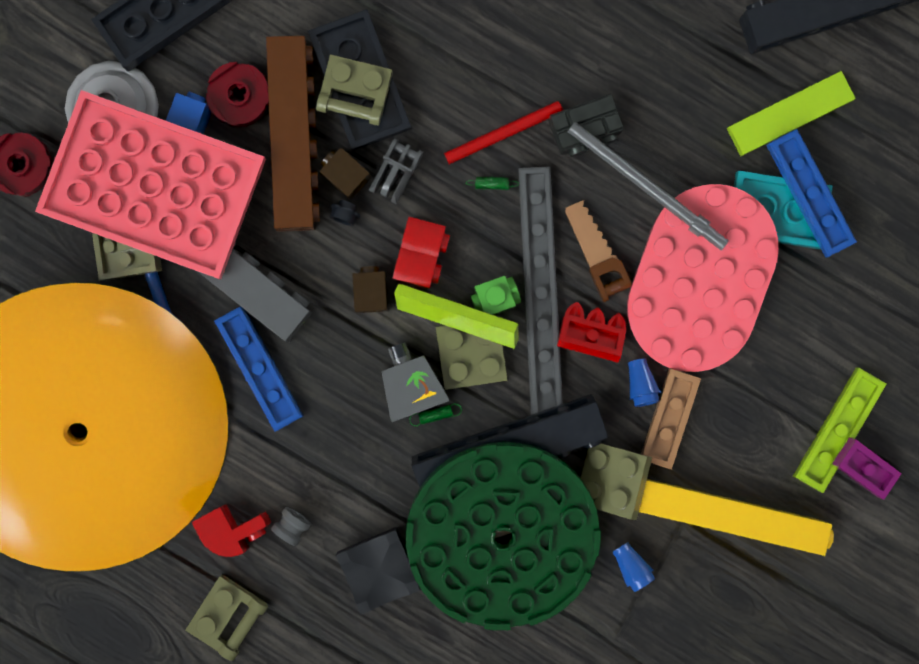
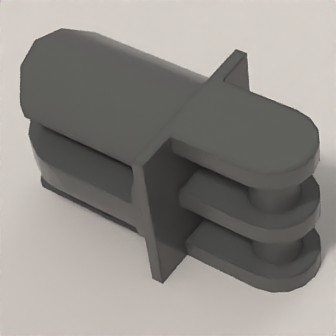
(396, 169)

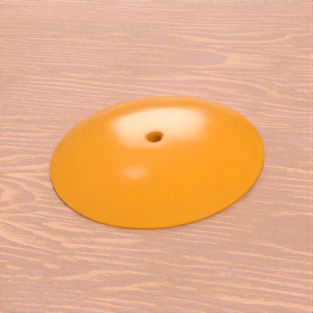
(149, 417)

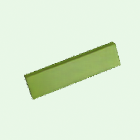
(791, 113)
(457, 316)
(841, 423)

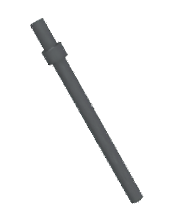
(698, 224)

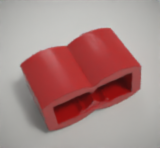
(420, 253)

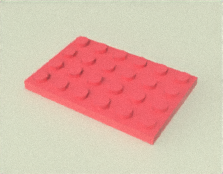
(150, 184)

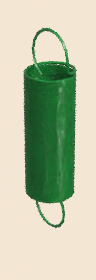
(492, 183)
(435, 414)

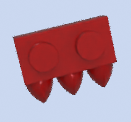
(591, 334)

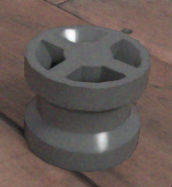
(291, 526)

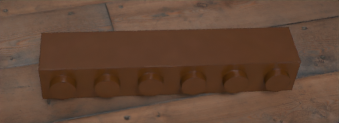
(291, 134)

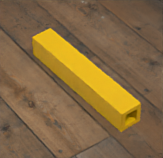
(736, 517)

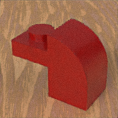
(223, 535)

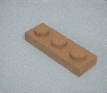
(670, 418)

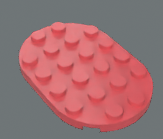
(697, 302)

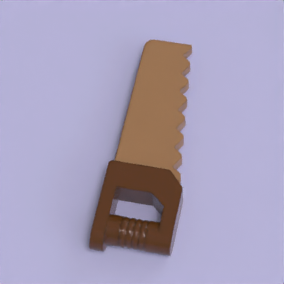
(596, 251)

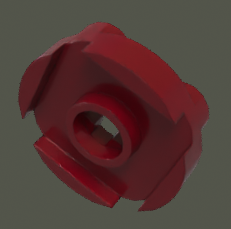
(220, 91)
(37, 164)

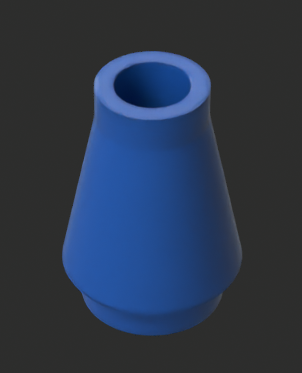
(643, 386)
(633, 567)

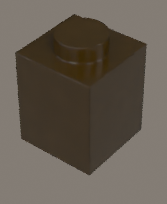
(344, 173)
(370, 290)

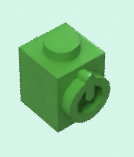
(496, 295)

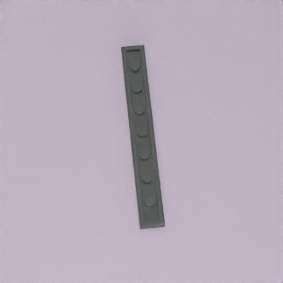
(540, 288)

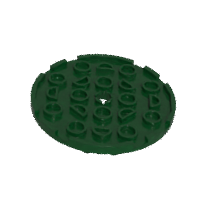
(494, 491)

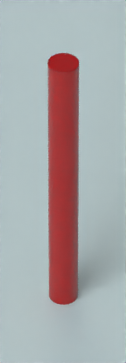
(502, 133)

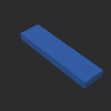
(811, 193)
(258, 368)

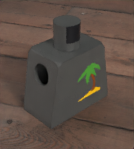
(410, 384)

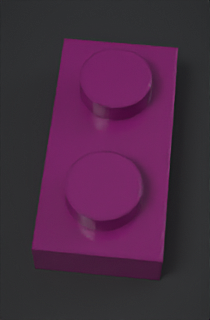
(866, 468)

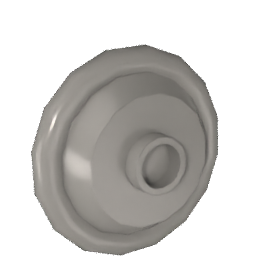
(114, 84)

